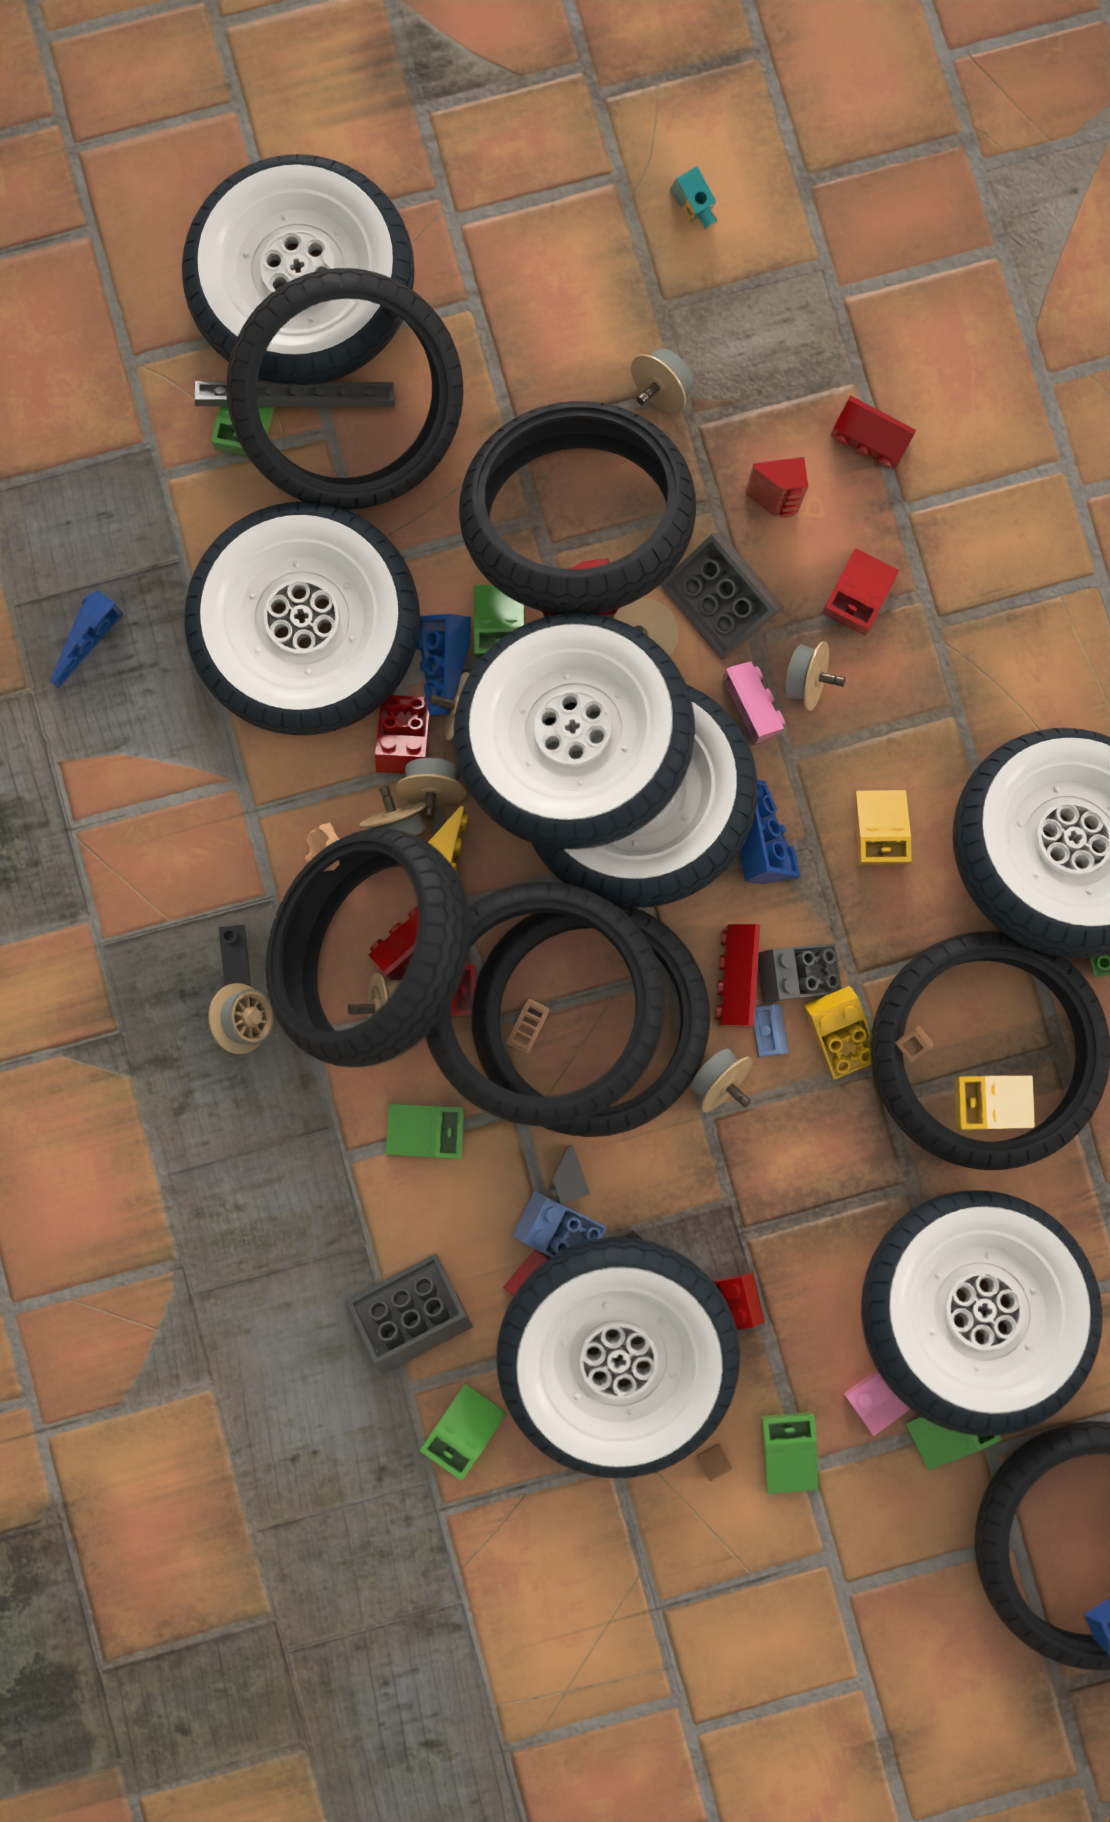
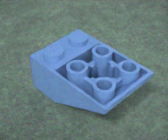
(553, 1226)

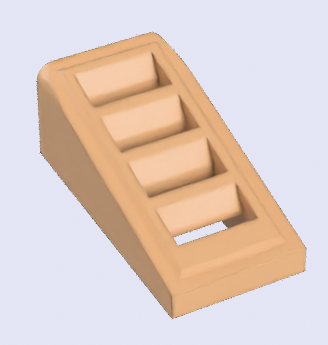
(524, 1013)

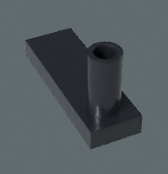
(234, 955)

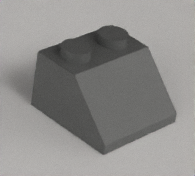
(569, 1179)

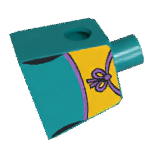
(692, 188)

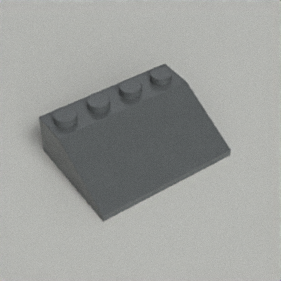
(721, 594)
(409, 1314)

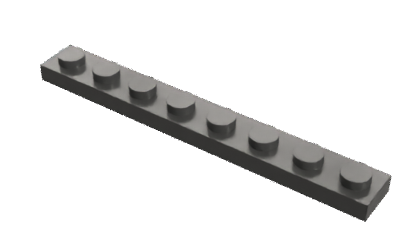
(313, 395)

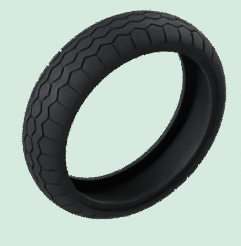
(442, 416)
(571, 427)
(432, 972)
(693, 1013)
(648, 1021)
(1091, 1052)
(993, 1537)

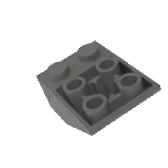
(798, 972)

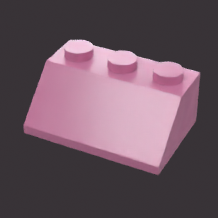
(753, 701)
(875, 1403)

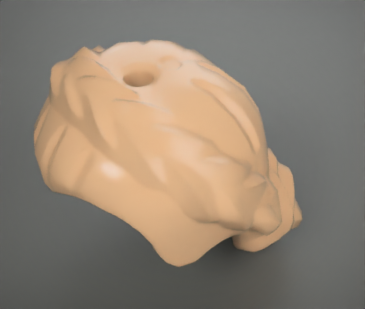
(320, 839)

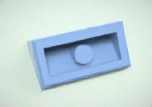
(770, 1030)

